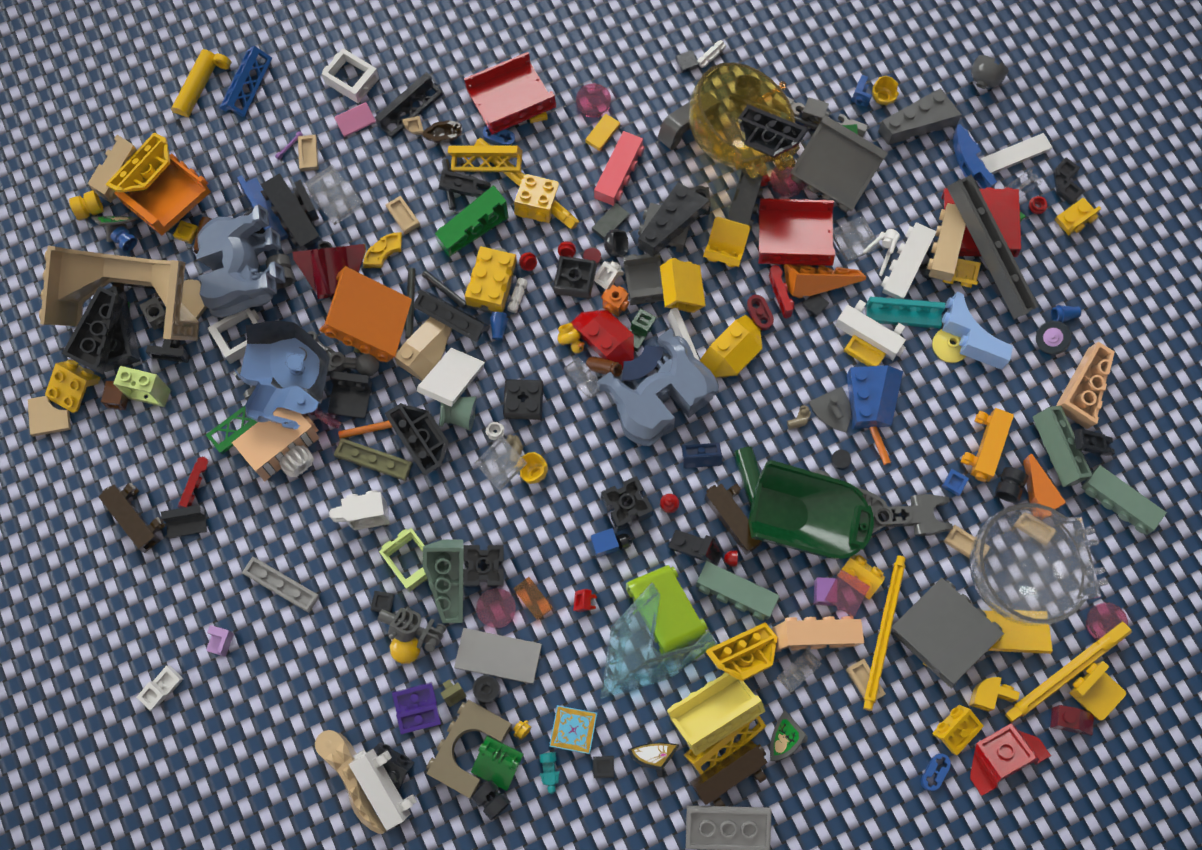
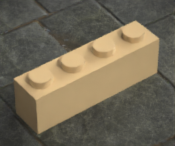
(948, 244)

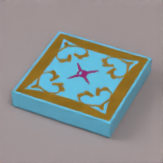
(573, 729)

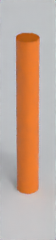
(364, 429)
(880, 445)

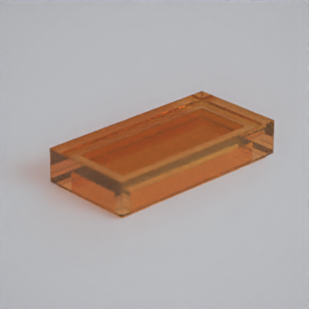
(533, 598)

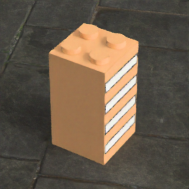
(269, 441)

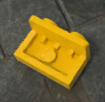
(966, 273)
(869, 575)

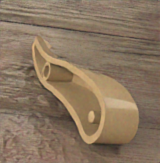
(338, 754)

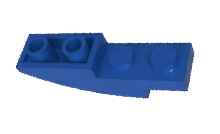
(967, 156)

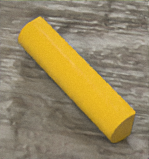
(194, 84)

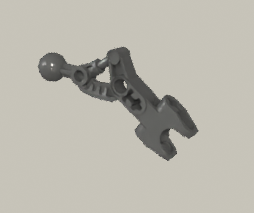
(364, 364)
(918, 514)

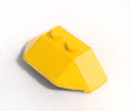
(142, 166)
(733, 348)
(746, 653)

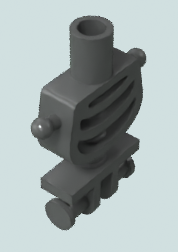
(404, 630)

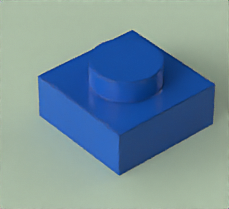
(955, 482)

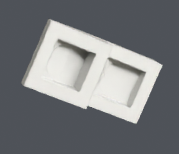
(160, 688)

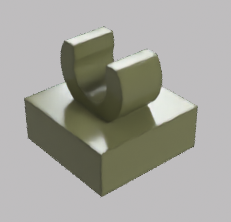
(453, 693)

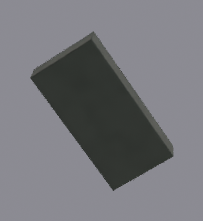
(611, 220)

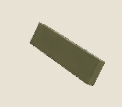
(373, 459)

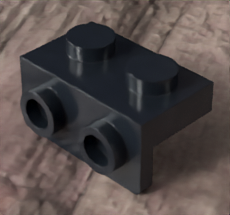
(397, 766)

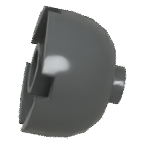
(987, 72)

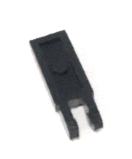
(462, 184)
(1093, 442)

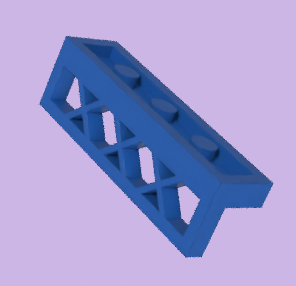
(240, 78)
(253, 195)

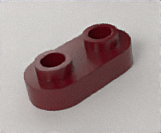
(760, 313)

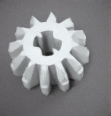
(296, 461)

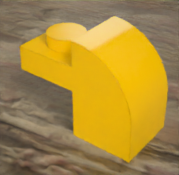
(987, 692)

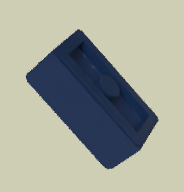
(701, 455)

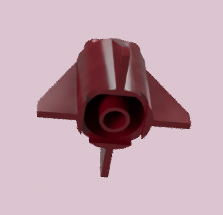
(324, 264)

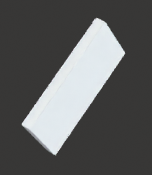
(450, 377)

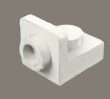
(608, 274)

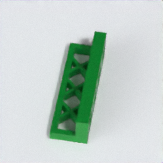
(227, 443)

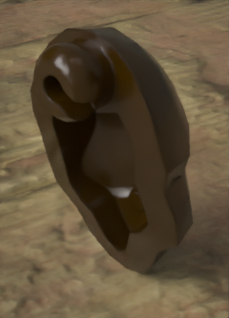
(443, 131)

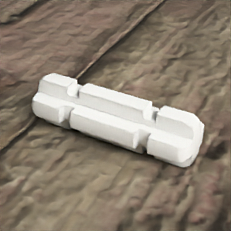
(711, 53)
(517, 295)

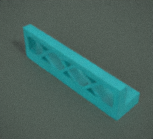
(905, 312)

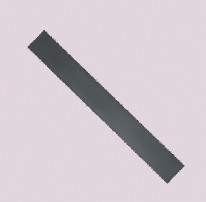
(992, 246)

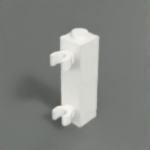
(858, 324)
(380, 789)

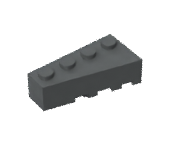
(922, 116)

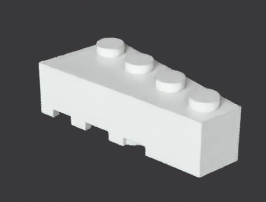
(908, 262)

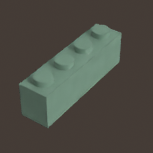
(1060, 445)
(1123, 500)
(737, 591)

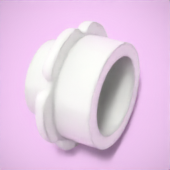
(495, 426)

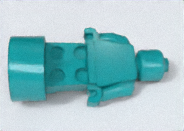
(550, 776)

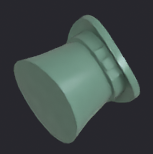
(460, 414)

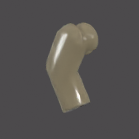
(801, 419)
(515, 442)

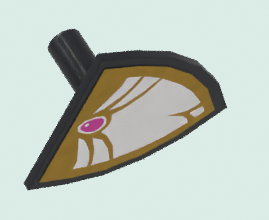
(653, 755)

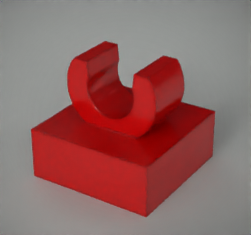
(582, 600)

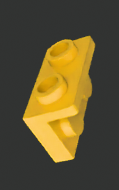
(1077, 216)
(958, 729)

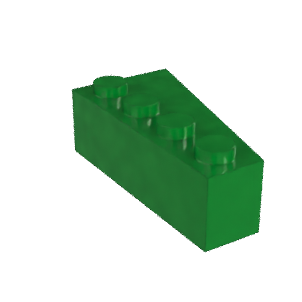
(473, 221)

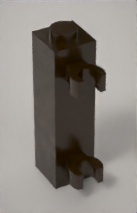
(731, 515)
(129, 518)
(730, 772)

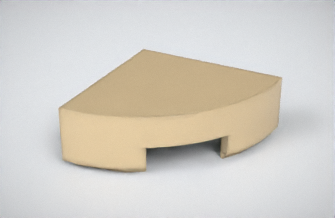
(413, 125)

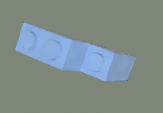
(974, 340)

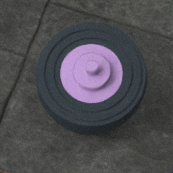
(1053, 337)

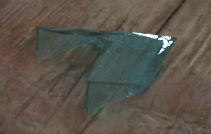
(630, 654)

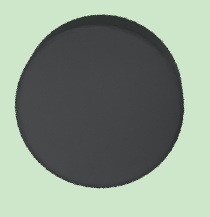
(841, 459)

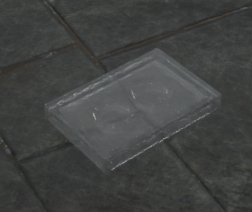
(333, 194)

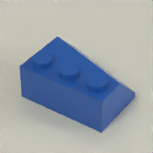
(873, 395)

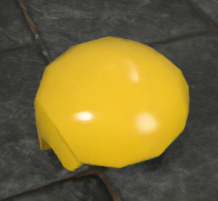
(885, 90)
(535, 469)
(404, 651)

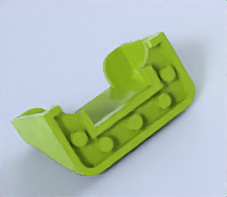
(676, 619)

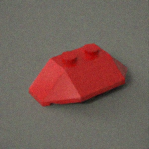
(605, 335)

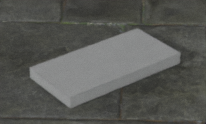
(498, 656)
(728, 828)

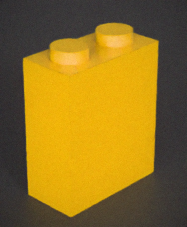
(682, 285)

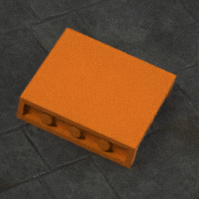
(168, 197)
(366, 315)

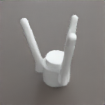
(889, 241)

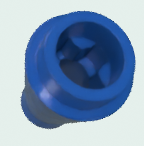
(1065, 313)
(498, 325)

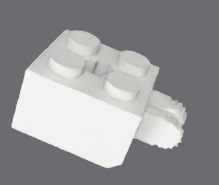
(362, 511)

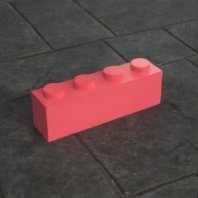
(618, 168)

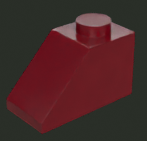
(1072, 720)

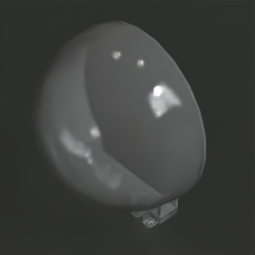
(1034, 564)

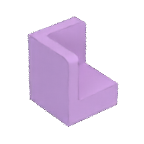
(219, 640)

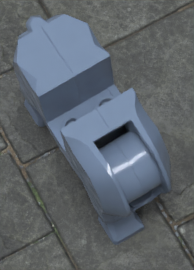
(232, 251)
(642, 405)

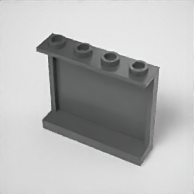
(837, 164)
(947, 632)

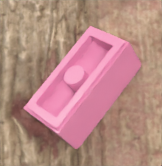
(355, 119)

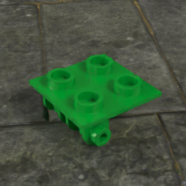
(496, 762)

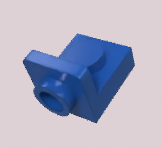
(860, 96)

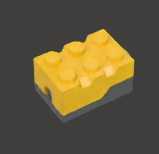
(491, 280)

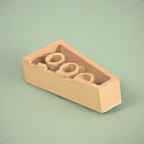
(1085, 389)
(818, 633)

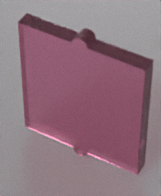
(847, 593)

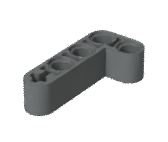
(674, 127)

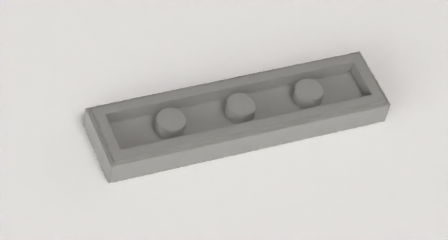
(280, 584)

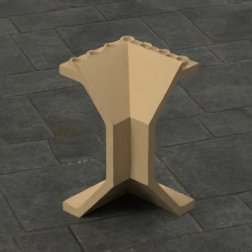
(76, 275)

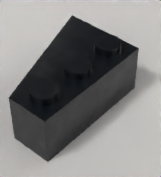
(745, 199)

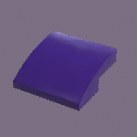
(416, 708)

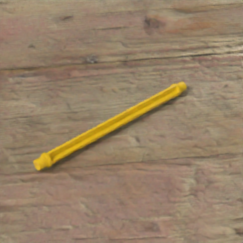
(884, 634)

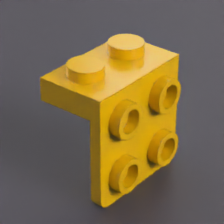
(535, 198)
(727, 242)
(69, 384)
(1097, 691)

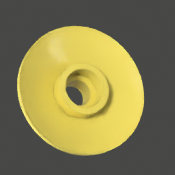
(944, 349)

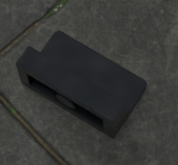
(185, 521)

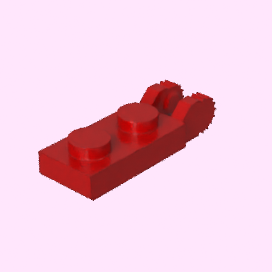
(780, 290)
(193, 481)

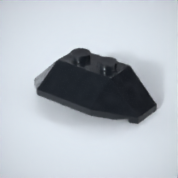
(769, 132)
(419, 436)

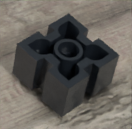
(630, 493)
(491, 557)

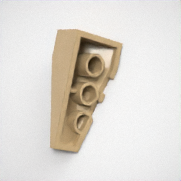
(423, 348)

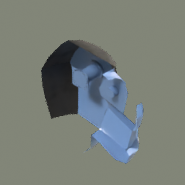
(279, 373)

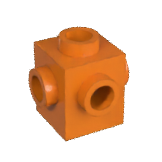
(615, 300)

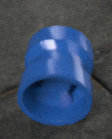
(123, 237)

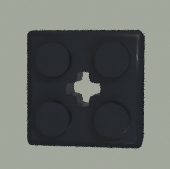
(578, 287)
(514, 391)

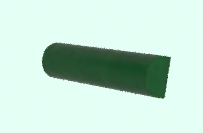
(748, 470)

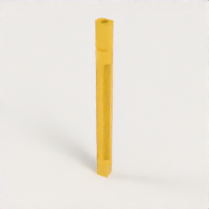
(557, 209)
(1068, 672)

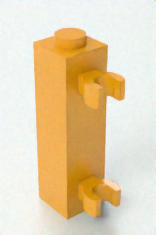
(992, 444)

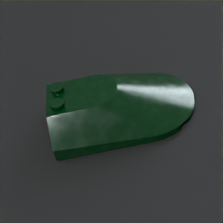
(809, 512)

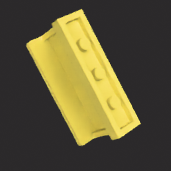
(715, 712)

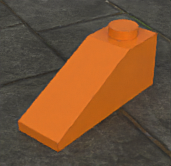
(1040, 486)

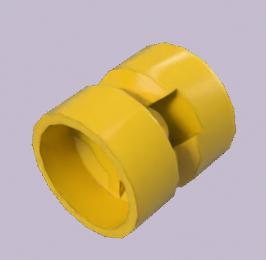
(84, 206)

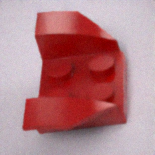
(1004, 755)

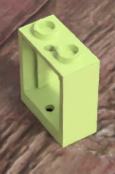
(138, 384)
(391, 547)

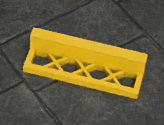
(485, 152)
(711, 753)

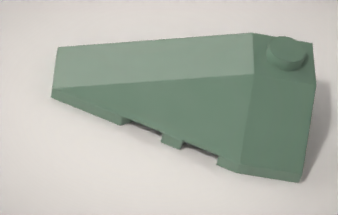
(445, 576)

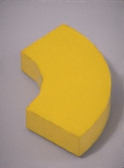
(382, 249)

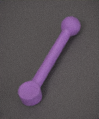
(279, 155)

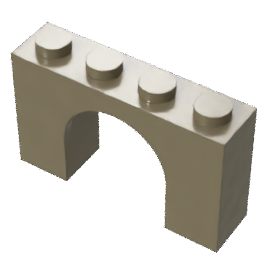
(444, 766)

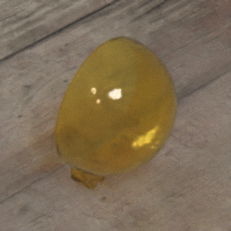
(715, 111)

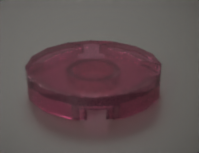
(593, 100)
(782, 183)
(326, 418)
(496, 608)
(1104, 618)

